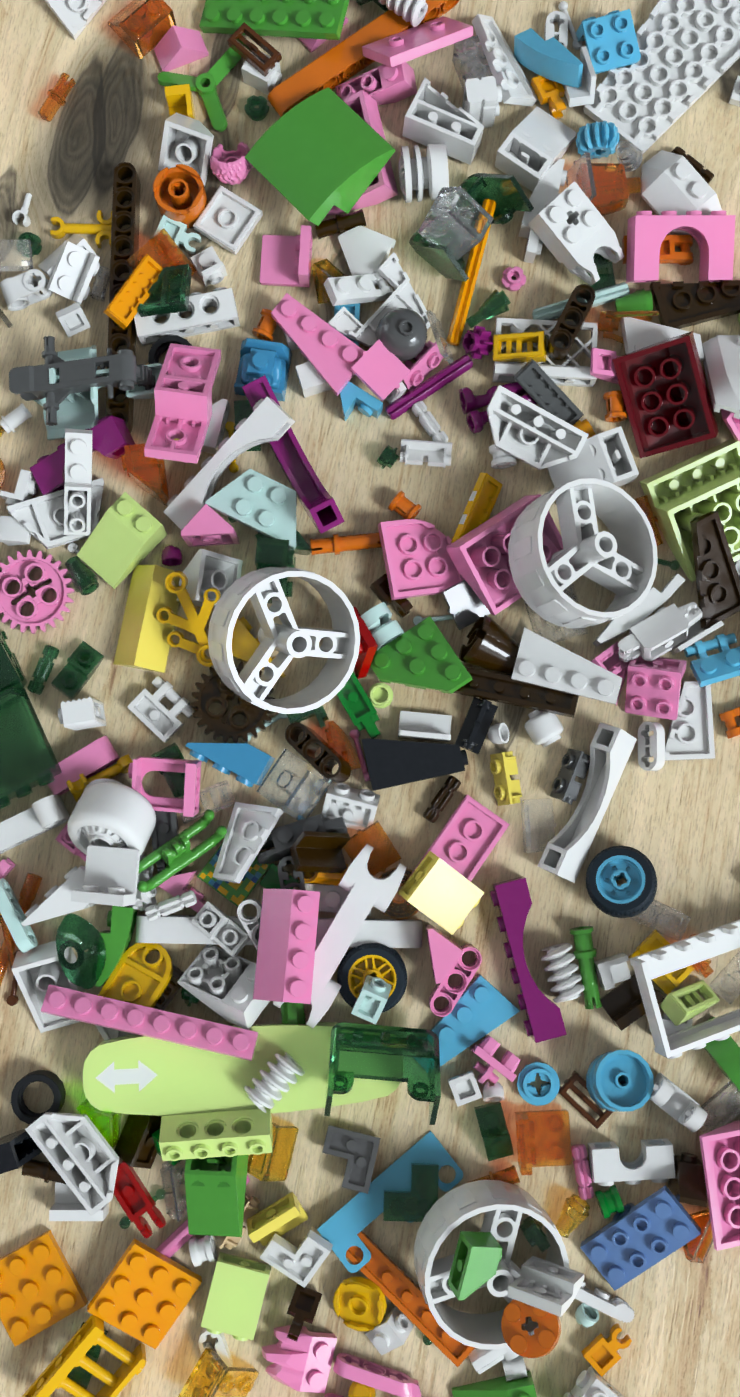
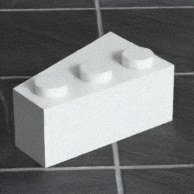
(437, 120)

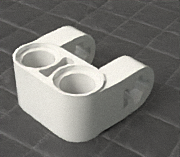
(677, 1103)

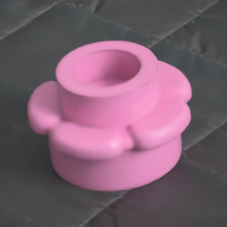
(513, 285)

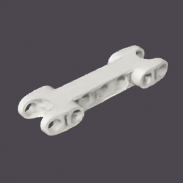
(364, 893)

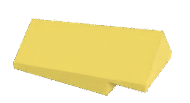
(142, 637)

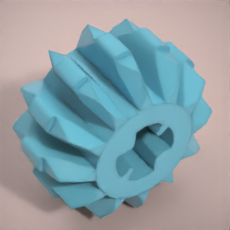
(597, 139)

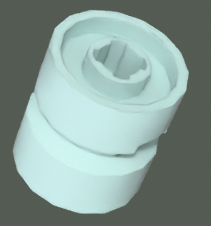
(381, 626)

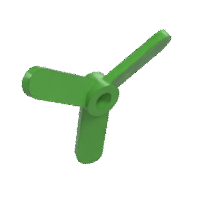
(208, 94)

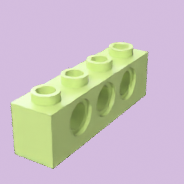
(216, 1134)

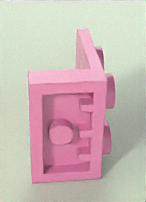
(287, 259)
(654, 687)

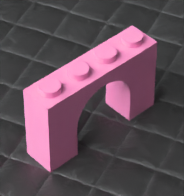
(712, 232)

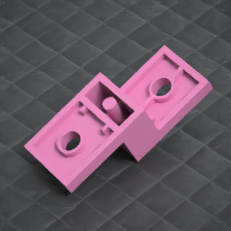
(183, 403)

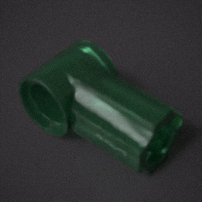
(174, 779)

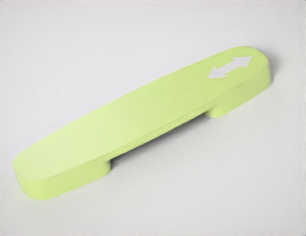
(169, 1079)

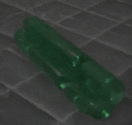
(43, 669)

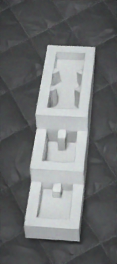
(649, 605)

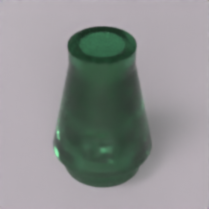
(82, 577)

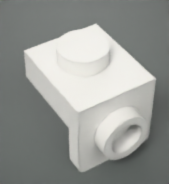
(24, 490)
(390, 1332)

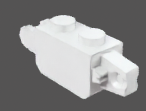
(659, 632)

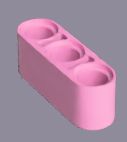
(87, 760)
(452, 993)

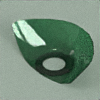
(81, 935)

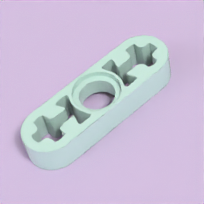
(14, 916)

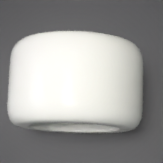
(111, 817)

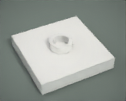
(228, 220)

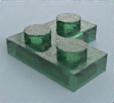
(413, 1204)

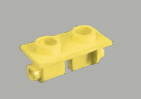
(505, 790)

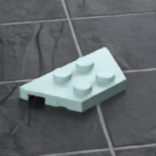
(259, 505)

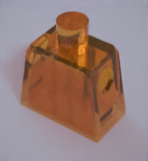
(612, 187)

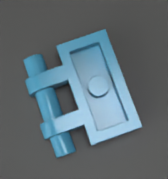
(716, 666)

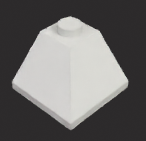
(186, 143)
(210, 570)

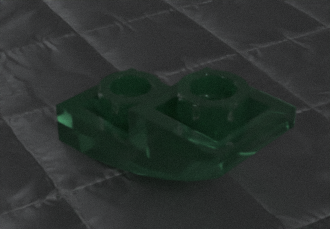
(78, 670)

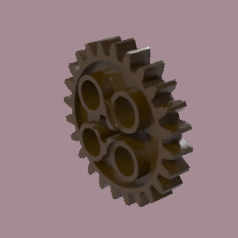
(212, 693)

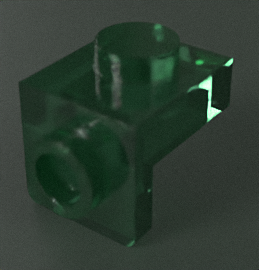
(319, 712)

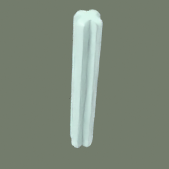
(602, 297)

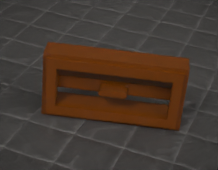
(251, 59)
(569, 1083)

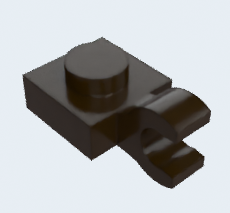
(382, 591)
(302, 1308)

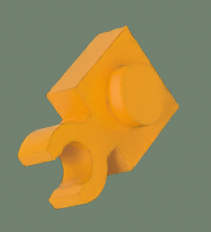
(603, 1352)

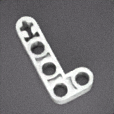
(38, 819)

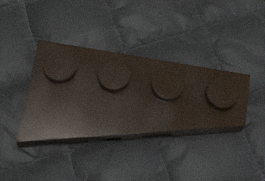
(695, 303)
(715, 570)

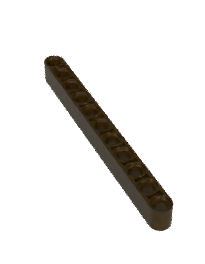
(121, 240)

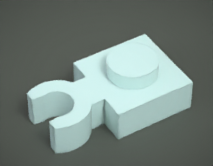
(178, 233)

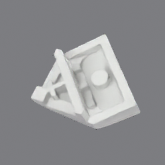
(365, 249)

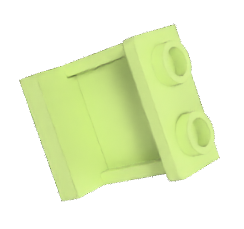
(236, 1297)

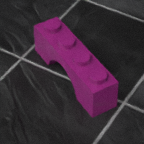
(108, 438)

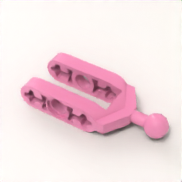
(375, 1376)

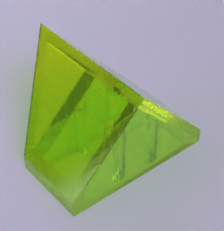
(106, 1122)

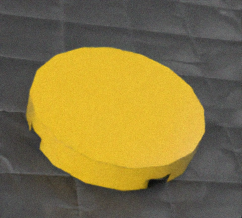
(359, 1303)

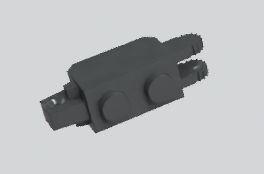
(285, 836)

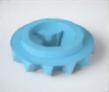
(548, 1090)

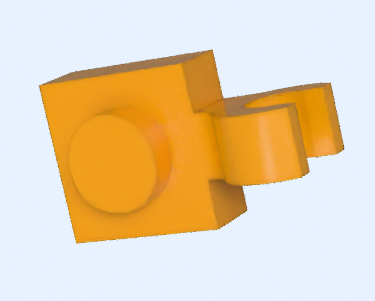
(551, 93)

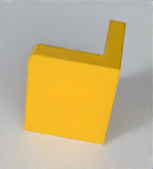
(180, 100)

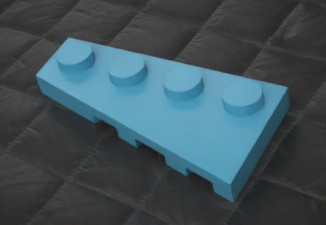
(473, 1017)

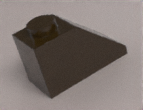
(689, 1180)

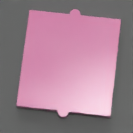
(380, 370)

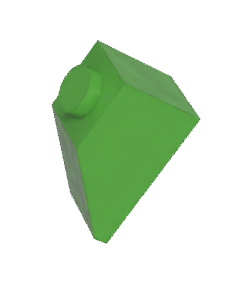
(473, 1262)

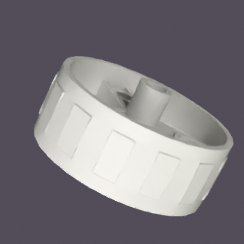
(625, 573)
(291, 641)
(501, 1203)

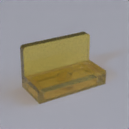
(275, 1165)

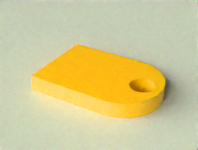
(136, 979)

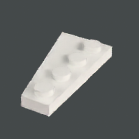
(503, 64)

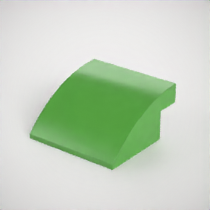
(320, 155)

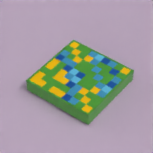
(233, 892)

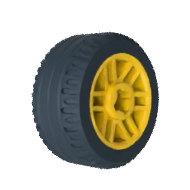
(371, 959)

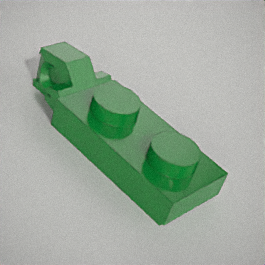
(359, 706)

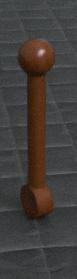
(13, 999)

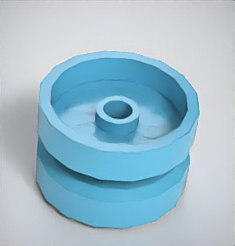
(633, 1075)

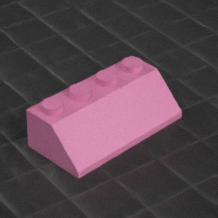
(286, 945)

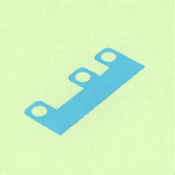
(364, 1208)

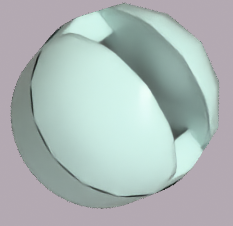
(586, 1315)

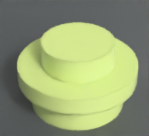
(380, 695)

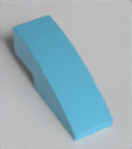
(548, 58)

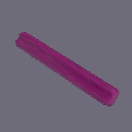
(429, 386)

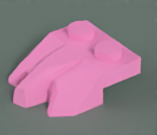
(302, 1363)

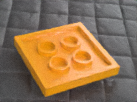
(37, 1288)
(144, 1294)

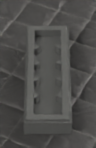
(547, 393)

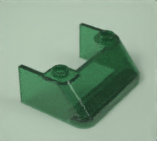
(480, 186)
(384, 1055)

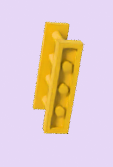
(75, 1355)

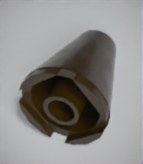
(490, 647)

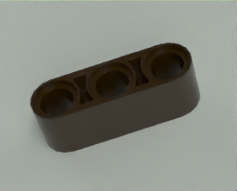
(574, 311)
(327, 758)

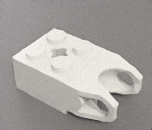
(576, 231)

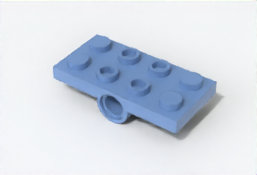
(640, 1237)

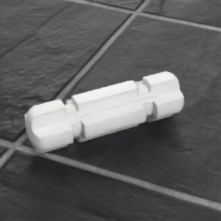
(429, 422)
(170, 905)

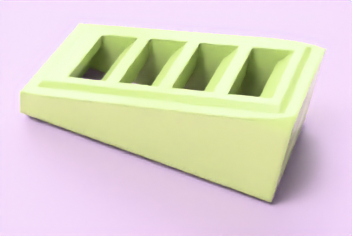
(687, 1003)

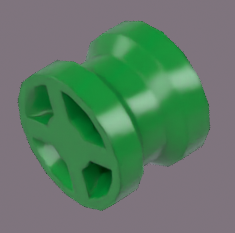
(609, 1201)

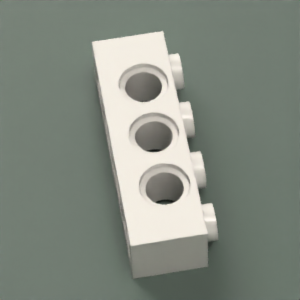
(198, 323)

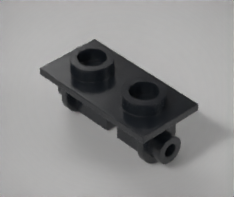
(476, 725)

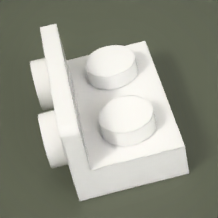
(73, 272)
(352, 804)

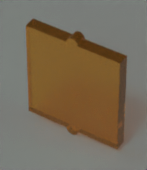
(383, 853)

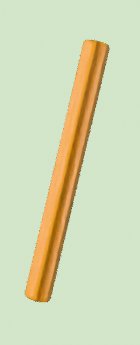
(467, 288)

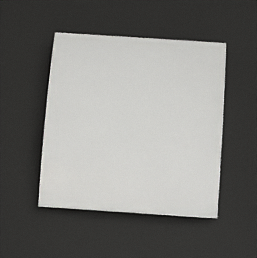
(546, 1286)

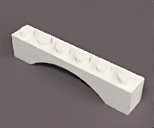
(264, 425)
(608, 758)

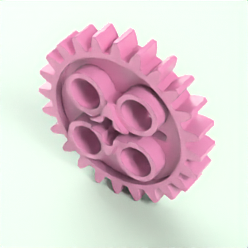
(44, 612)

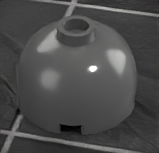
(402, 333)

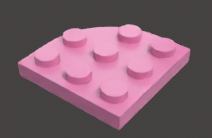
(416, 559)

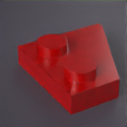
(366, 649)

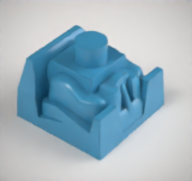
(262, 359)

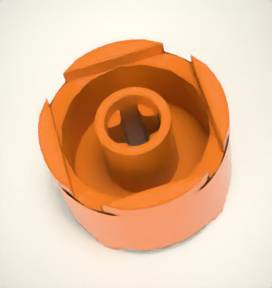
(180, 194)
(521, 1340)

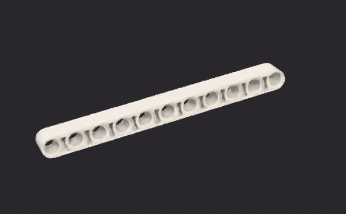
(180, 930)

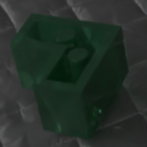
(276, 554)

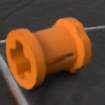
(265, 326)
(614, 406)
(404, 506)

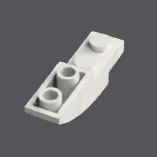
(542, 195)
(78, 482)

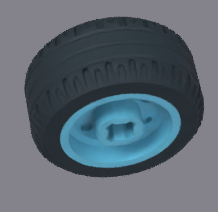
(631, 896)

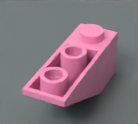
(382, 83)

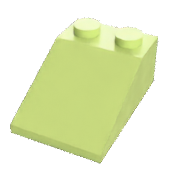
(121, 540)

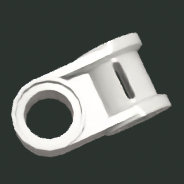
(23, 289)

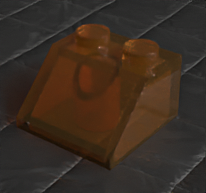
(143, 24)
(146, 472)

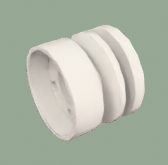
(423, 172)

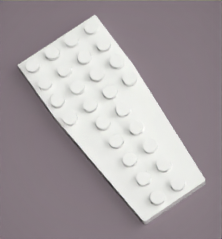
(682, 55)

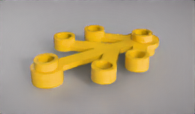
(194, 622)

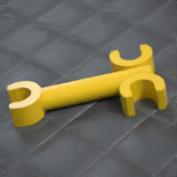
(101, 230)
(78, 786)

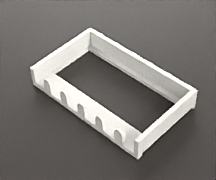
(675, 957)

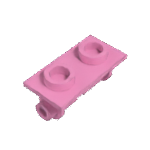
(426, 361)

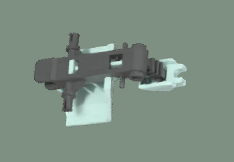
(70, 384)

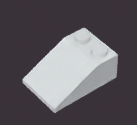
(34, 973)

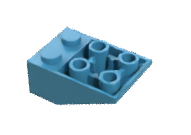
(240, 758)

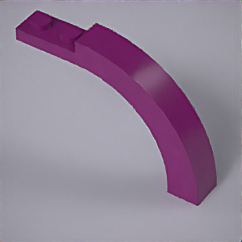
(300, 474)

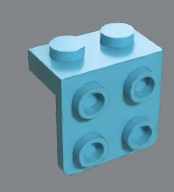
(610, 40)

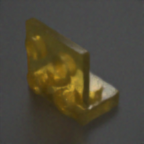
(215, 1379)

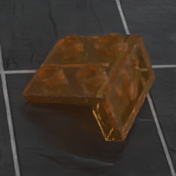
(542, 1139)

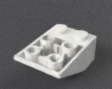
(534, 147)
(601, 457)
(59, 899)
(224, 985)

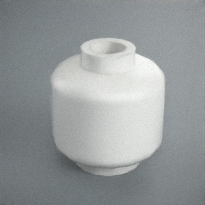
(543, 728)

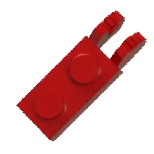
(136, 1200)

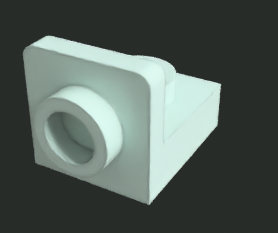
(371, 999)

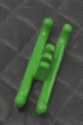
(178, 853)

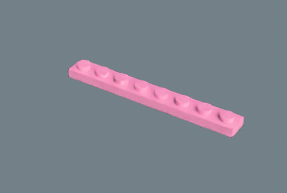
(150, 1022)

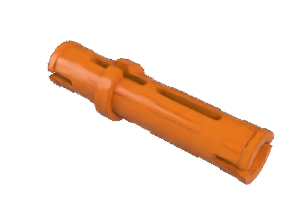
(345, 543)

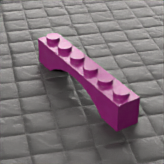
(542, 1014)

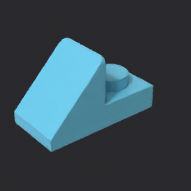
(354, 396)

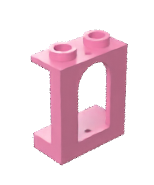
(192, 768)

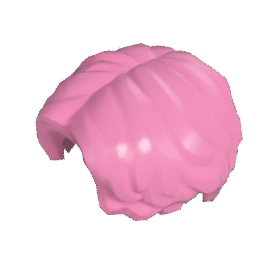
(230, 166)

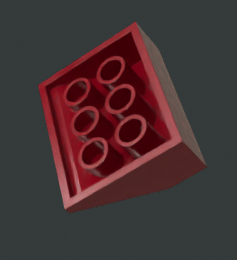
(666, 395)

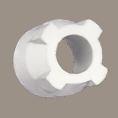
(514, 1368)

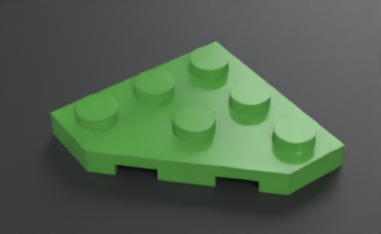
(421, 660)

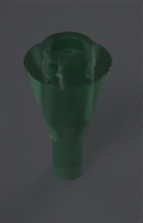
(494, 305)

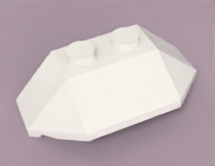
(675, 185)
(531, 431)
(78, 1156)

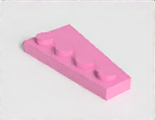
(319, 342)

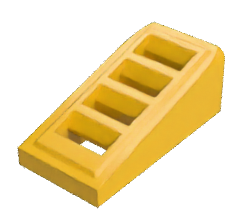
(520, 338)

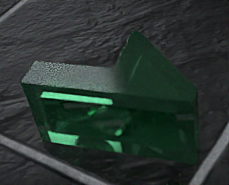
(494, 1131)

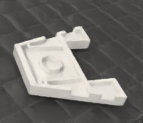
(401, 298)

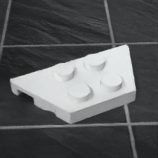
(45, 516)

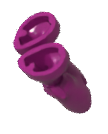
(472, 402)

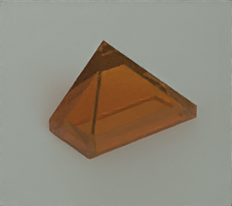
(698, 1248)

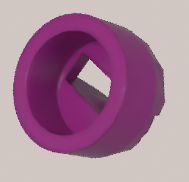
(171, 556)

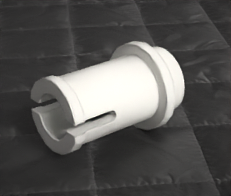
(15, 418)

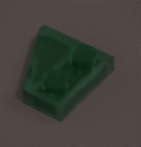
(169, 293)

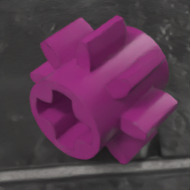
(478, 342)

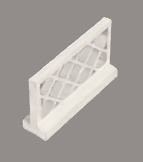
(560, 374)

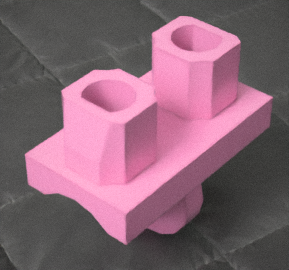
(506, 1066)

